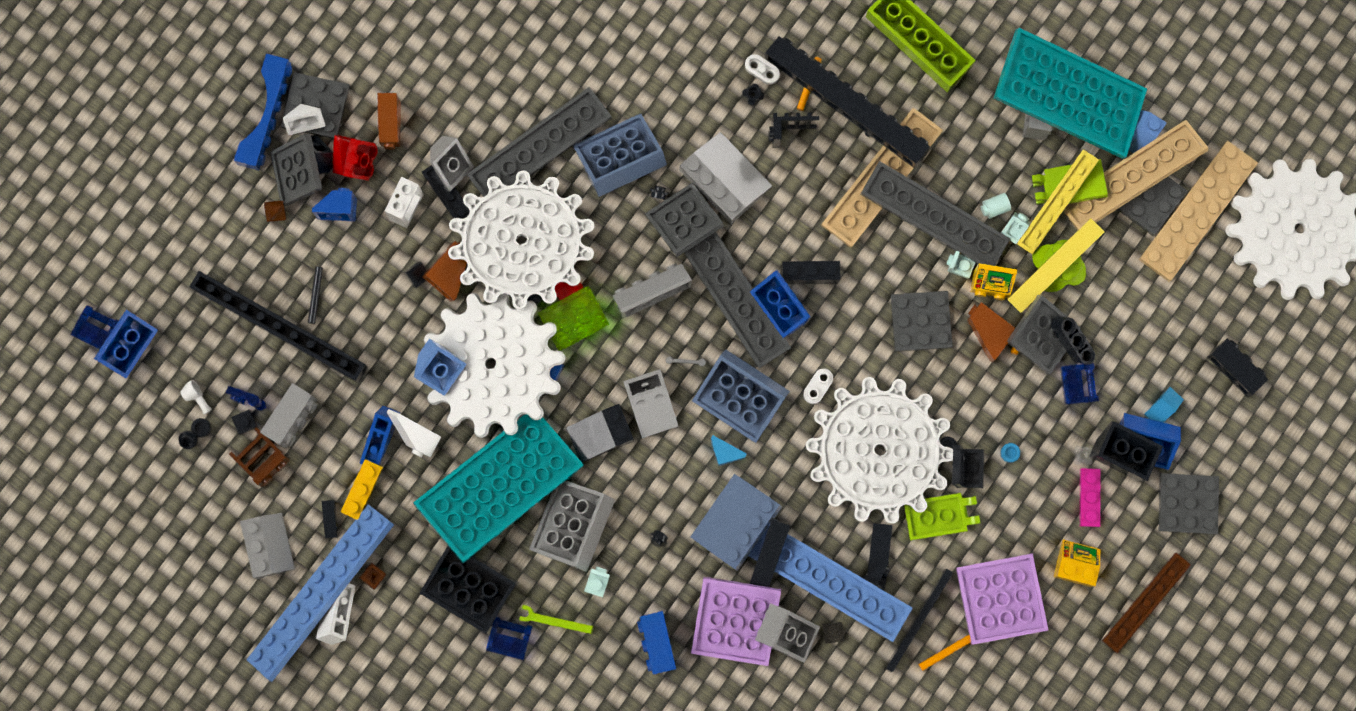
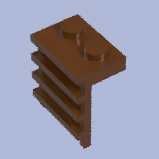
(269, 468)

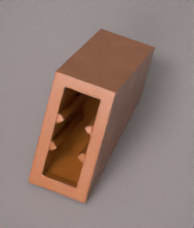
(389, 120)
(445, 274)
(990, 330)

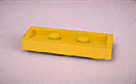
(361, 489)

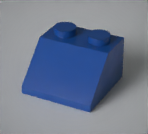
(337, 206)

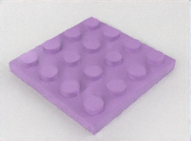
(1001, 599)
(730, 620)

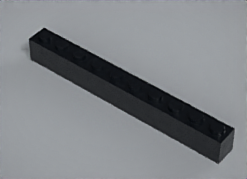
(847, 102)
(278, 327)

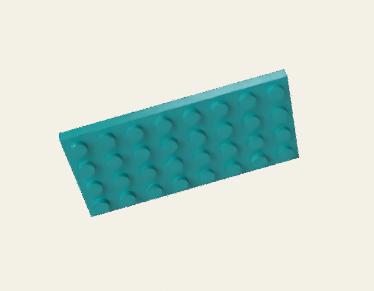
(1070, 93)
(497, 486)

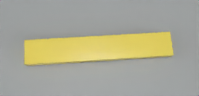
(1057, 201)
(1056, 265)

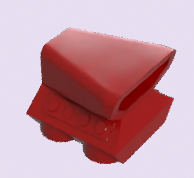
(353, 157)

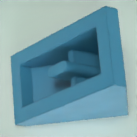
(1164, 406)
(725, 452)

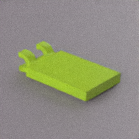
(1092, 188)
(942, 517)
(555, 621)

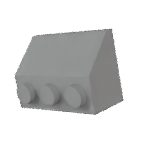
(267, 545)

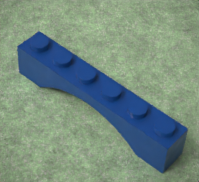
(252, 149)

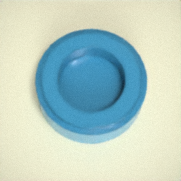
(1010, 452)

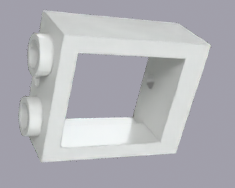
(402, 209)

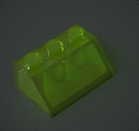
(574, 318)

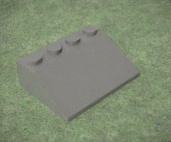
(725, 177)
(572, 525)

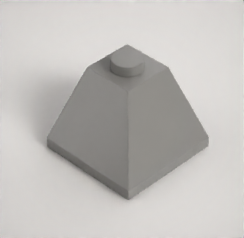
(450, 161)

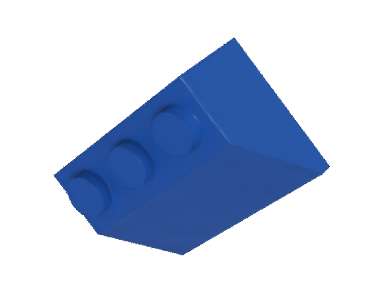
(780, 304)
(126, 344)
(1162, 433)
(656, 643)

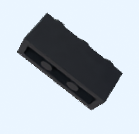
(811, 272)
(1238, 367)

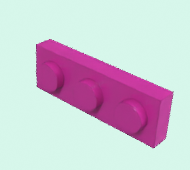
(1089, 497)

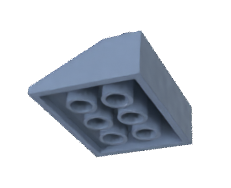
(620, 155)
(740, 395)
(736, 522)

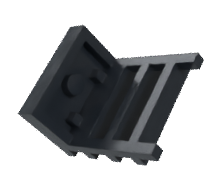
(781, 123)
(968, 467)

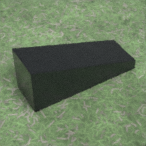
(329, 518)

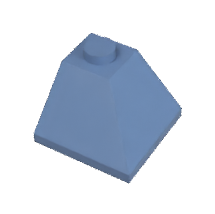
(1146, 130)
(437, 367)

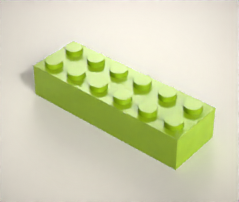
(921, 40)

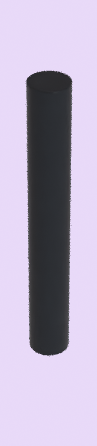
(315, 295)

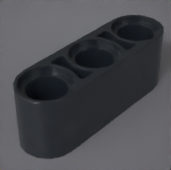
(1066, 335)

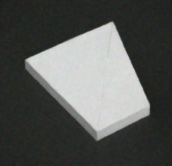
(303, 119)

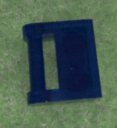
(90, 333)
(1073, 384)
(240, 396)
(506, 644)

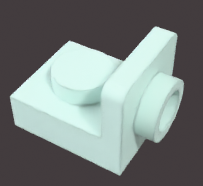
(1016, 227)
(960, 265)
(597, 582)

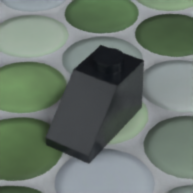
(323, 155)

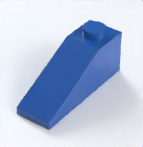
(379, 436)

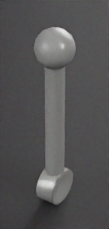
(701, 362)

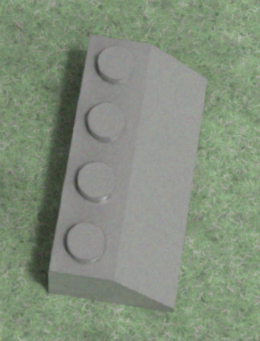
(651, 291)

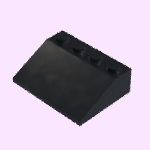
(469, 589)

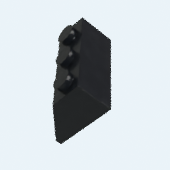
(1126, 451)

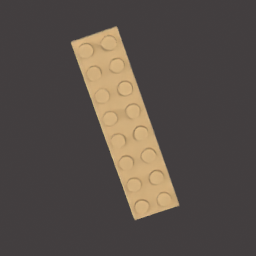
(1140, 172)
(1198, 211)
(856, 212)

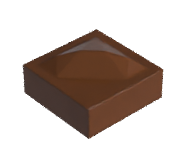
(275, 211)
(372, 576)

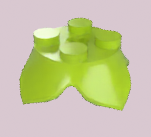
(1072, 275)

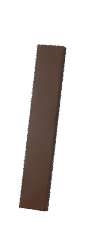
(1146, 602)

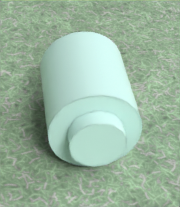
(996, 205)

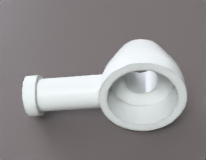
(192, 391)

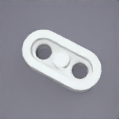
(764, 67)
(818, 386)

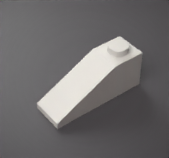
(414, 435)
(335, 622)

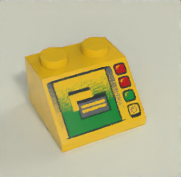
(993, 281)
(1078, 563)

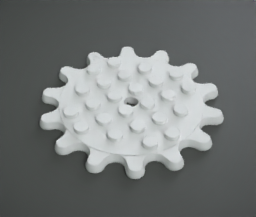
(514, 212)
(1270, 232)
(520, 368)
(884, 420)

